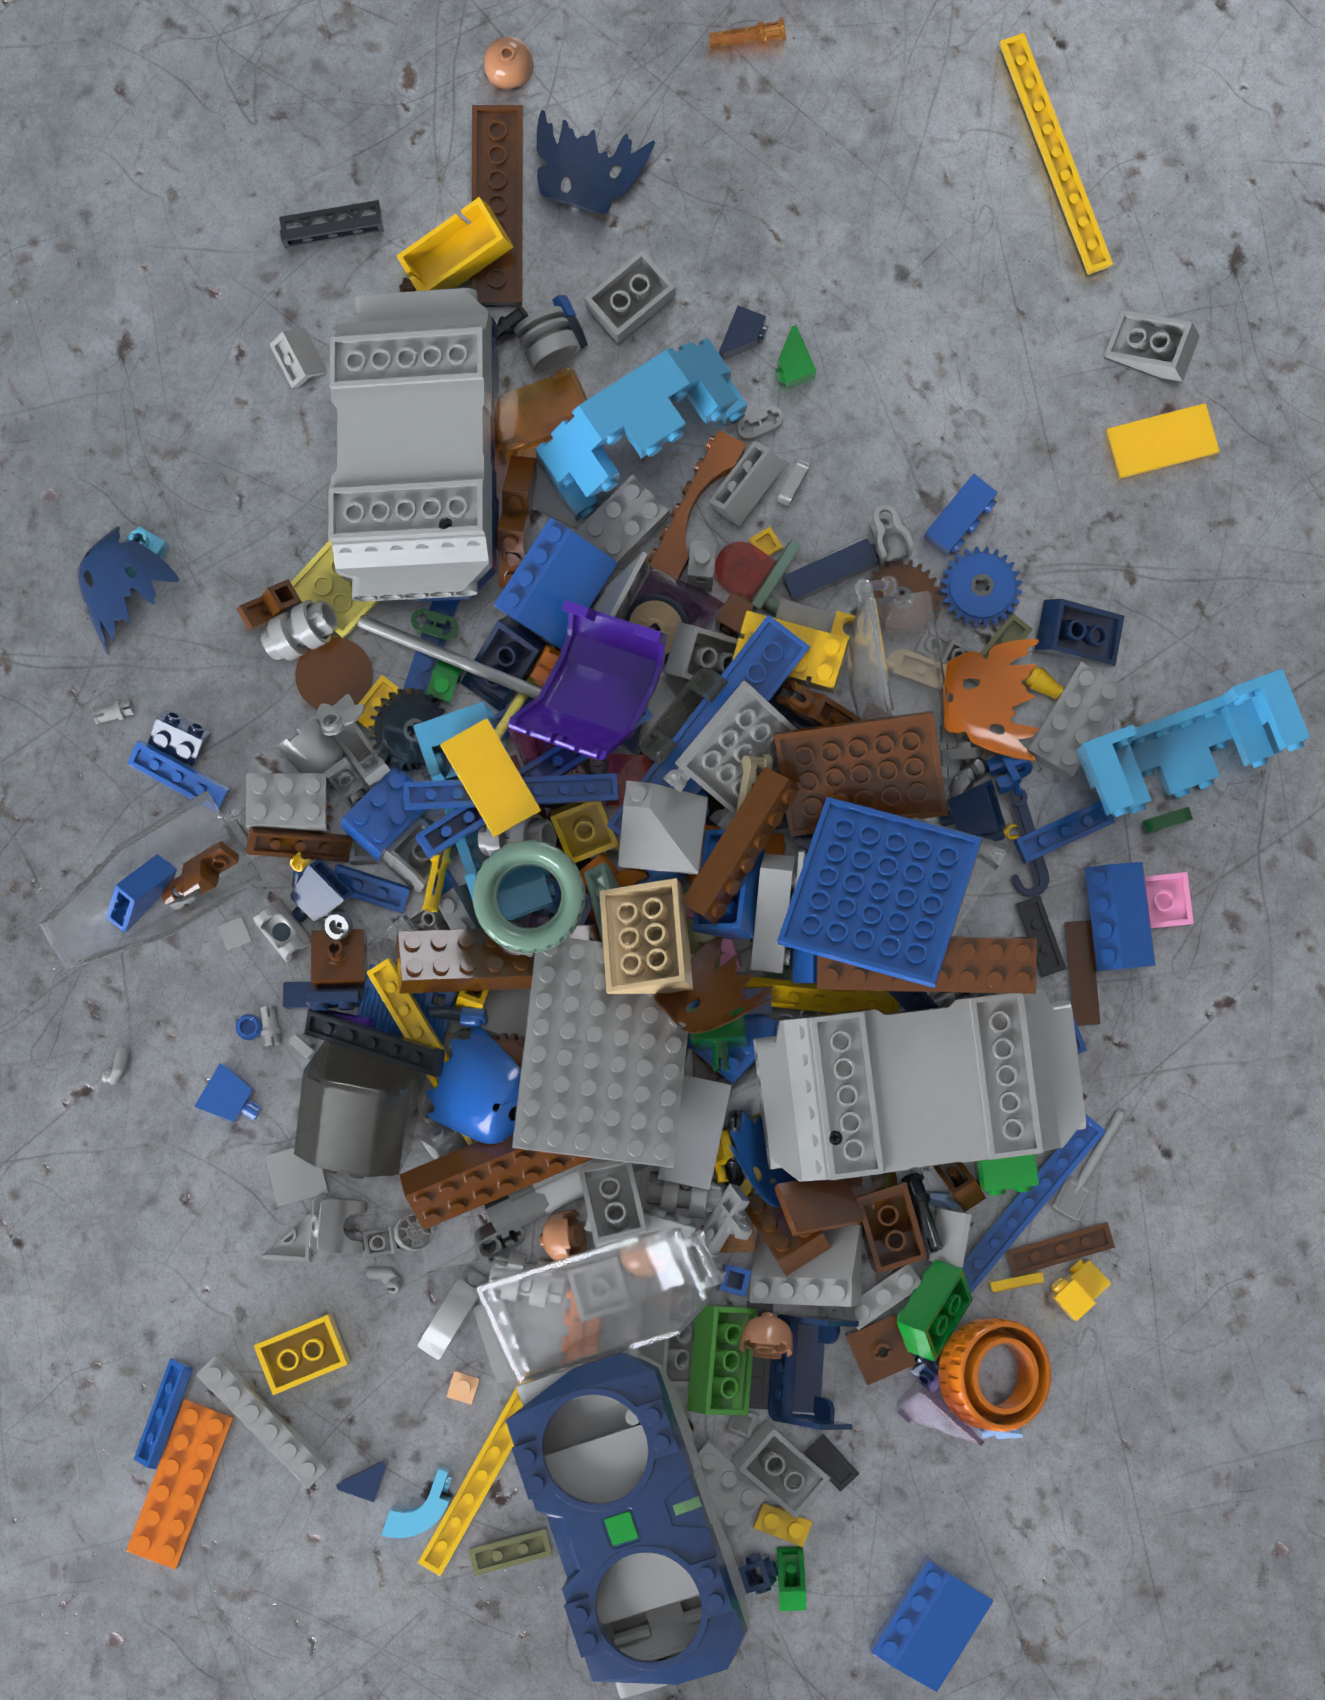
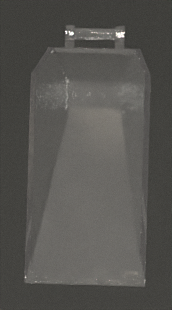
(599, 1301)

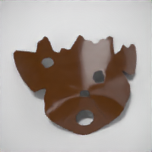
(717, 993)

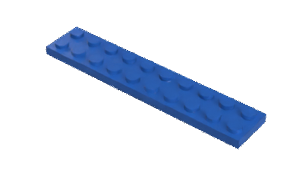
(763, 664)

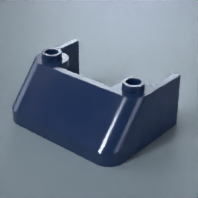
(797, 1379)

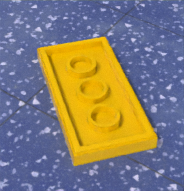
(1162, 441)
(490, 777)

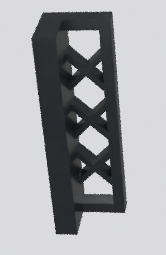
(331, 229)

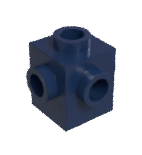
(927, 1372)
(751, 1579)

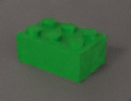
(1007, 1173)
(934, 1310)

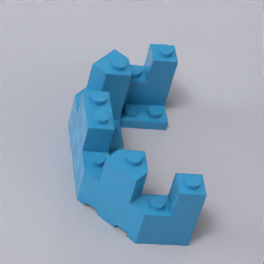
(641, 410)
(1254, 714)
(524, 888)

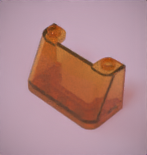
(534, 411)

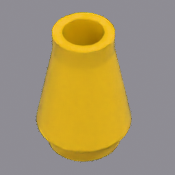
(1043, 683)

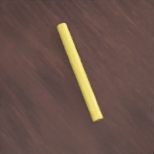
(514, 708)

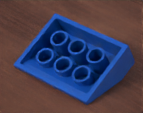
(554, 570)
(930, 1624)

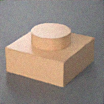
(463, 1387)

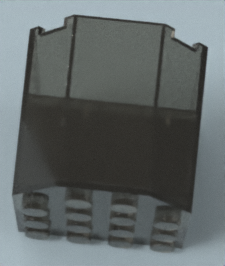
(356, 1113)

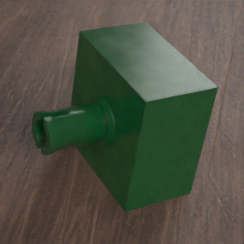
(720, 1039)

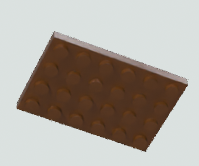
(869, 763)

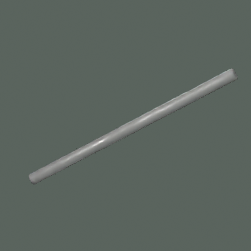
(449, 657)

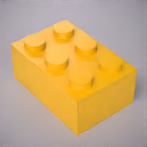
(302, 1354)

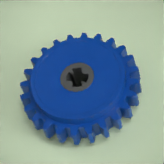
(983, 605)

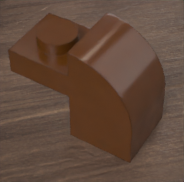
(273, 602)

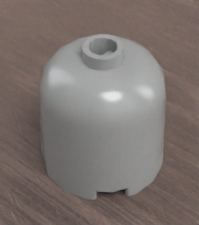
(311, 749)

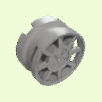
(410, 1233)

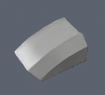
(409, 860)

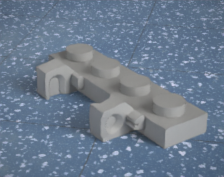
(724, 1220)

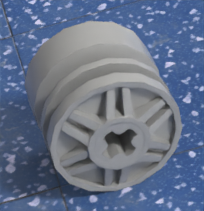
(546, 338)

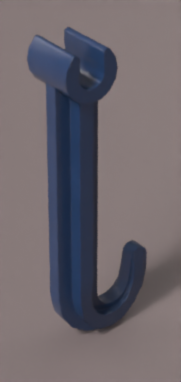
(1038, 865)

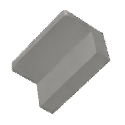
(297, 356)

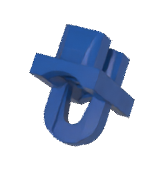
(1012, 776)

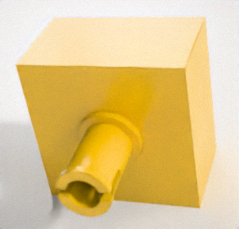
(583, 829)

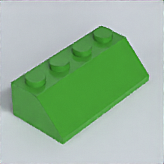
(718, 1367)

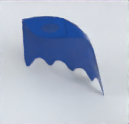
(470, 1086)

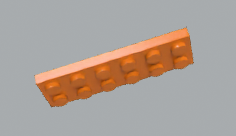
(180, 1483)

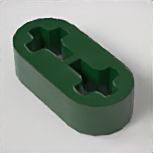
(436, 618)
(1167, 820)

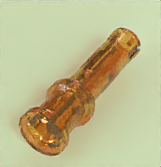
(760, 32)

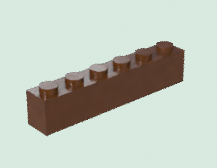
(740, 845)

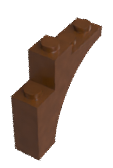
(515, 516)

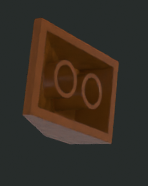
(890, 1228)

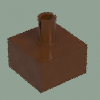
(338, 961)
(879, 1349)

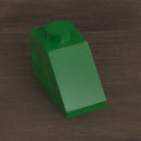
(794, 361)
(445, 682)
(791, 1579)

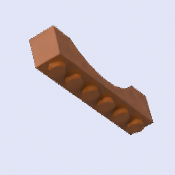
(719, 461)

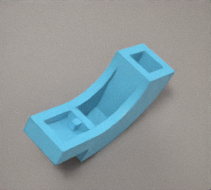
(411, 1522)

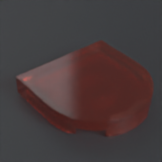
(742, 567)

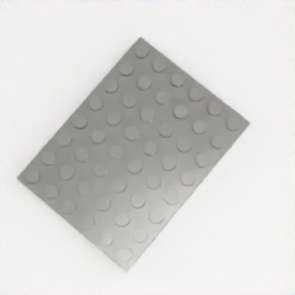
(597, 1065)

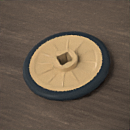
(659, 610)

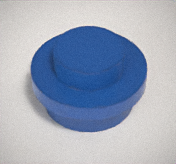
(248, 1027)

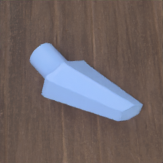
(941, 1198)
(1001, 1435)

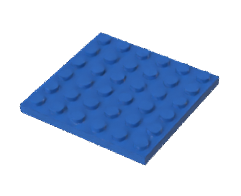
(880, 892)

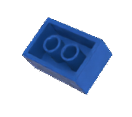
(381, 815)

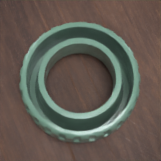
(520, 855)

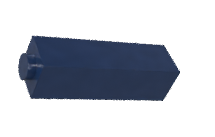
(830, 570)

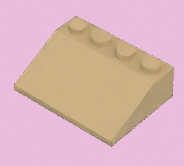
(646, 938)

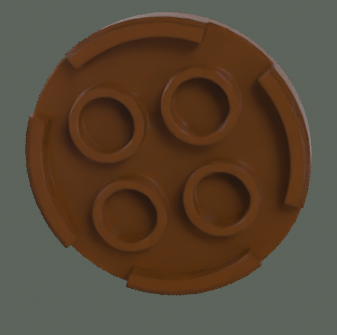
(332, 672)

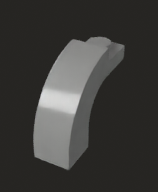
(361, 753)
(452, 1313)

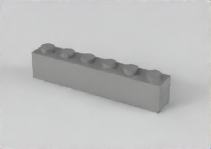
(263, 1420)

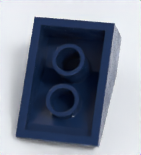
(1079, 632)
(509, 650)

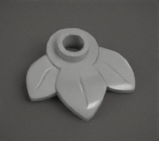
(336, 717)

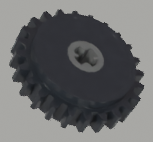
(391, 725)

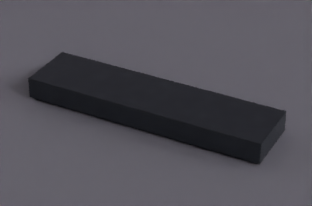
(760, 1369)

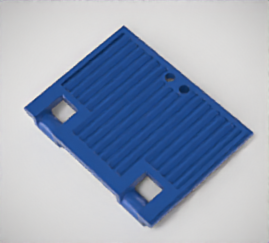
(374, 1007)

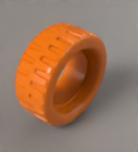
(960, 1370)

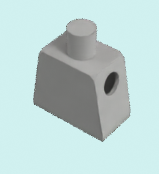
(702, 564)

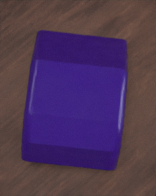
(596, 684)

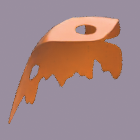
(992, 699)

